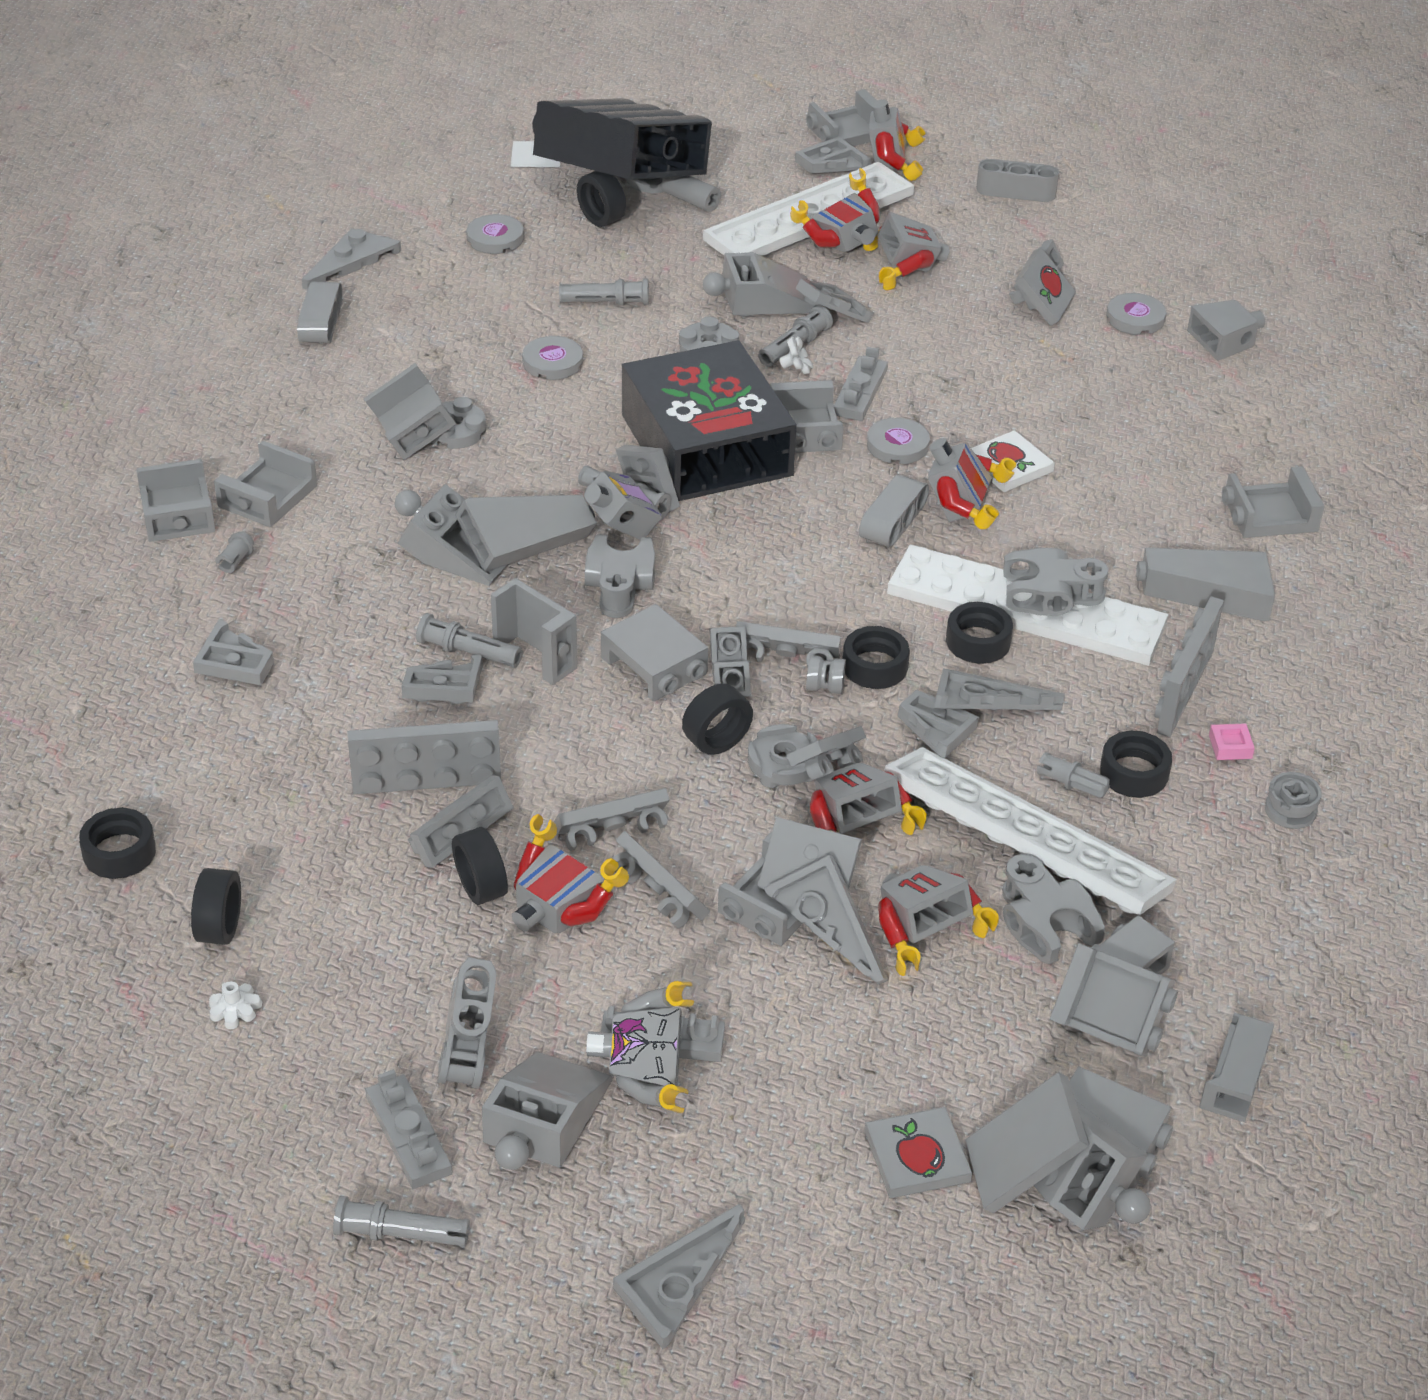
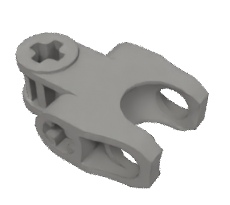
(619, 574)
(1053, 581)
(1043, 906)
(461, 1044)

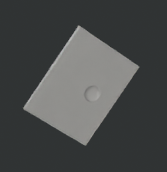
(799, 845)

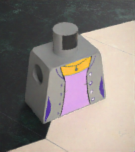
(616, 494)

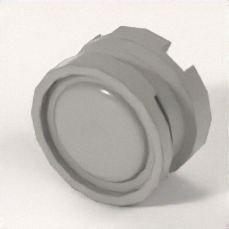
(1293, 800)

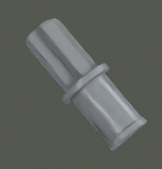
(1073, 775)

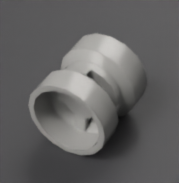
(818, 672)

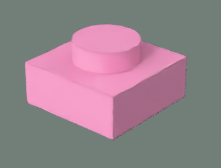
(1231, 741)

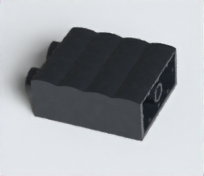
(622, 137)

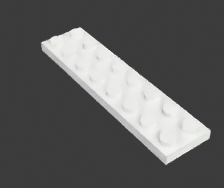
(772, 227)
(950, 581)
(1032, 831)

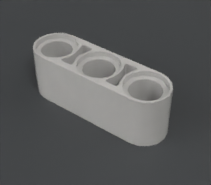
(1017, 180)
(319, 312)
(893, 510)

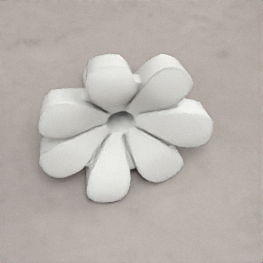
(796, 356)
(234, 1003)

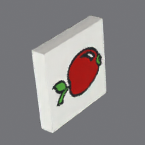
(1029, 460)

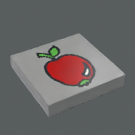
(1045, 286)
(917, 1152)

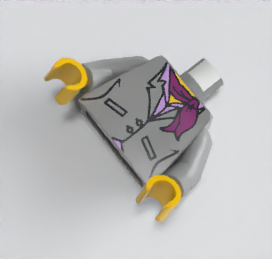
(646, 1046)

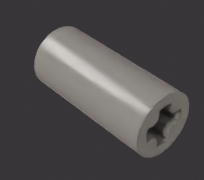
(692, 191)

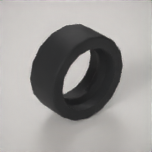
(591, 203)
(876, 640)
(979, 649)
(706, 708)
(1139, 745)
(117, 863)
(479, 865)
(216, 906)

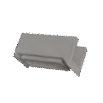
(1238, 1068)

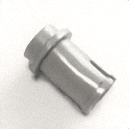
(239, 546)

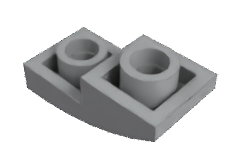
(730, 658)

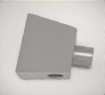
(1224, 327)

